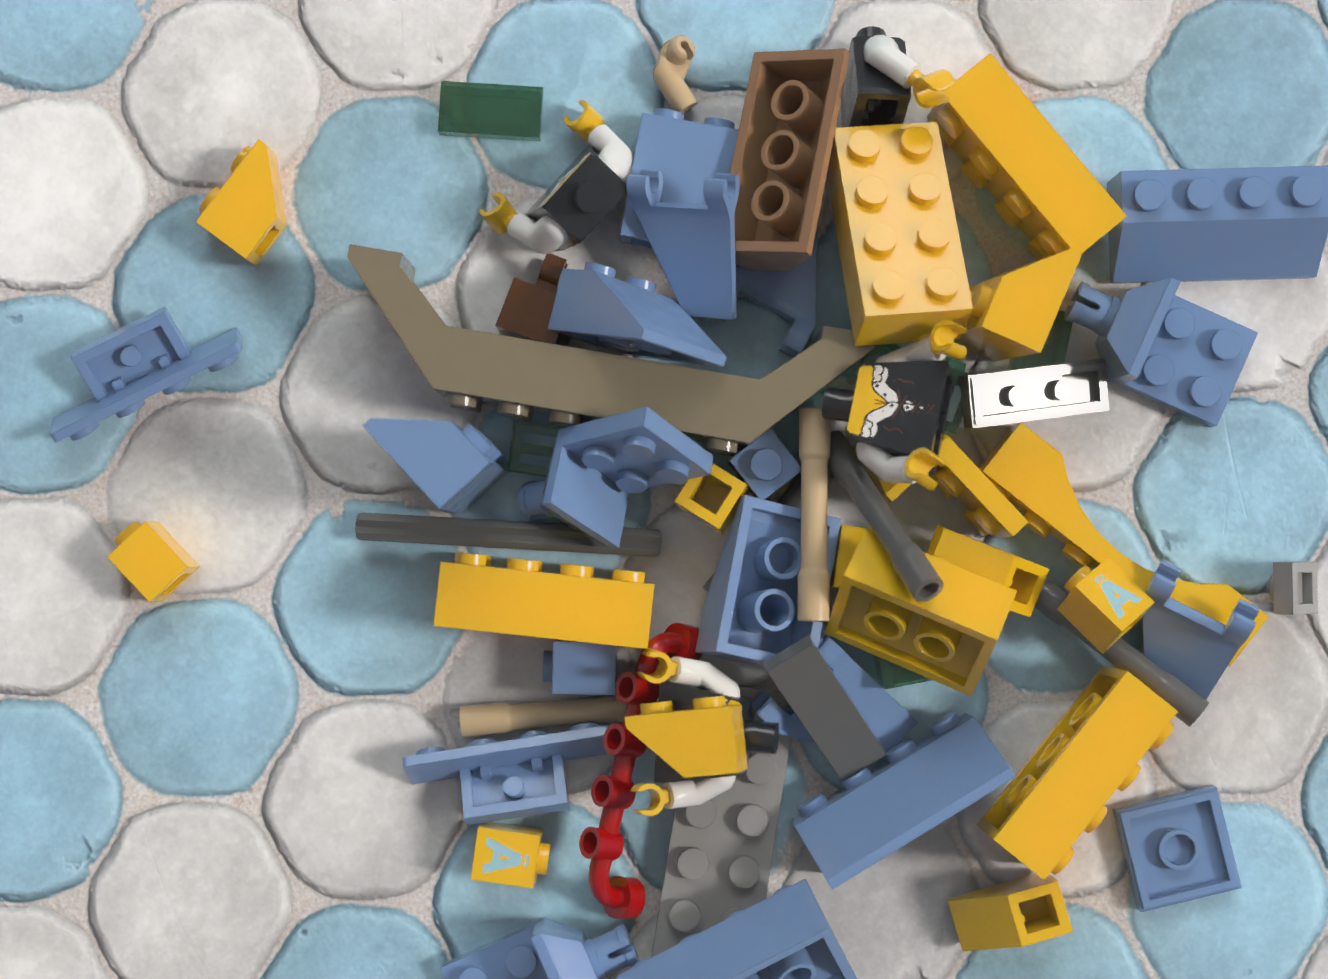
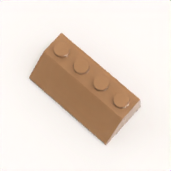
(785, 154)

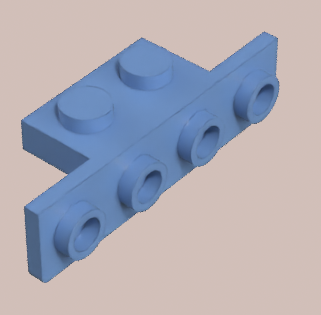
(135, 365)
(511, 775)

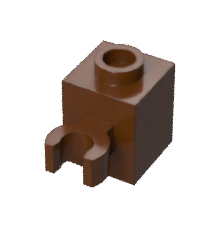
(530, 306)

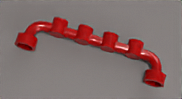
(622, 895)

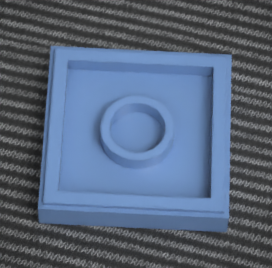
(1177, 848)

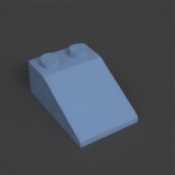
(628, 318)
(755, 585)

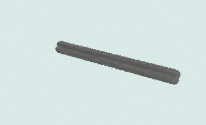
(499, 534)

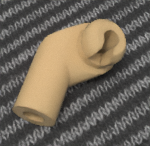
(671, 72)

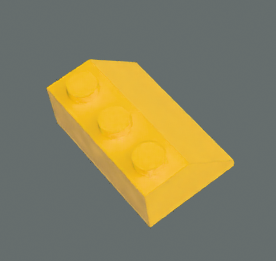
(1018, 307)
(938, 638)

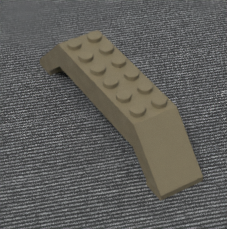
(588, 384)

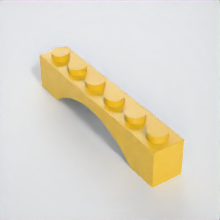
(1037, 483)

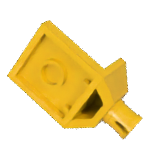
(959, 477)

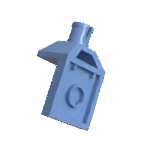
(1165, 346)
(602, 463)
(546, 952)

